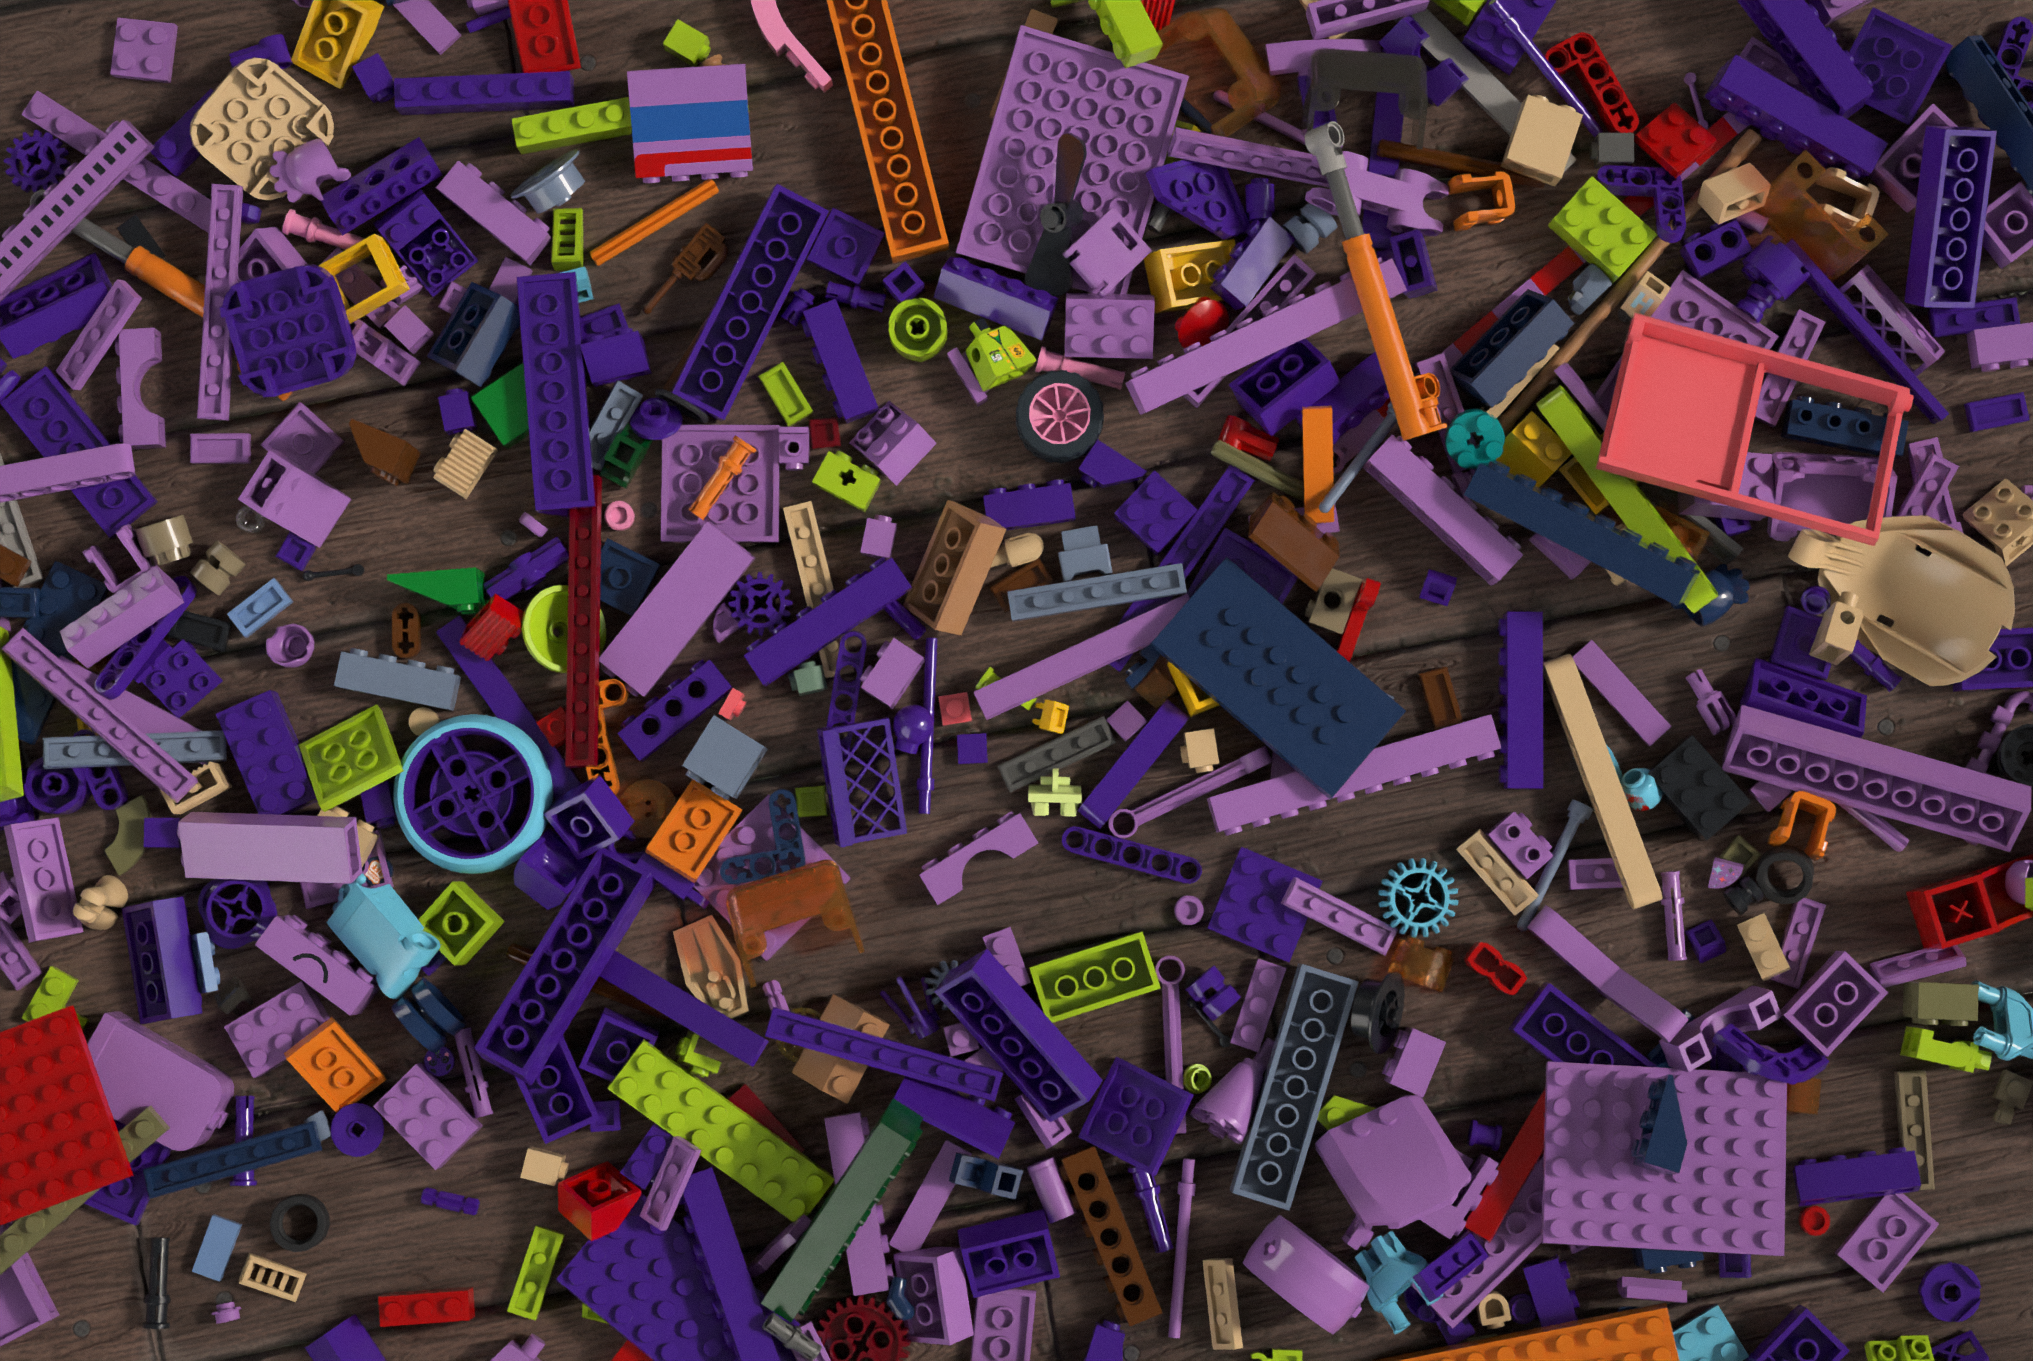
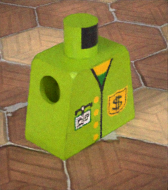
(997, 355)

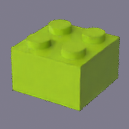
(460, 922)

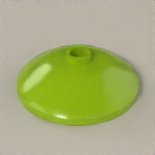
(541, 616)

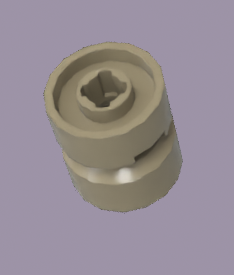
(208, 572)

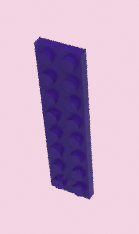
(556, 391)

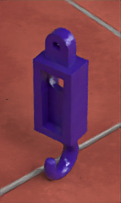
(663, 875)

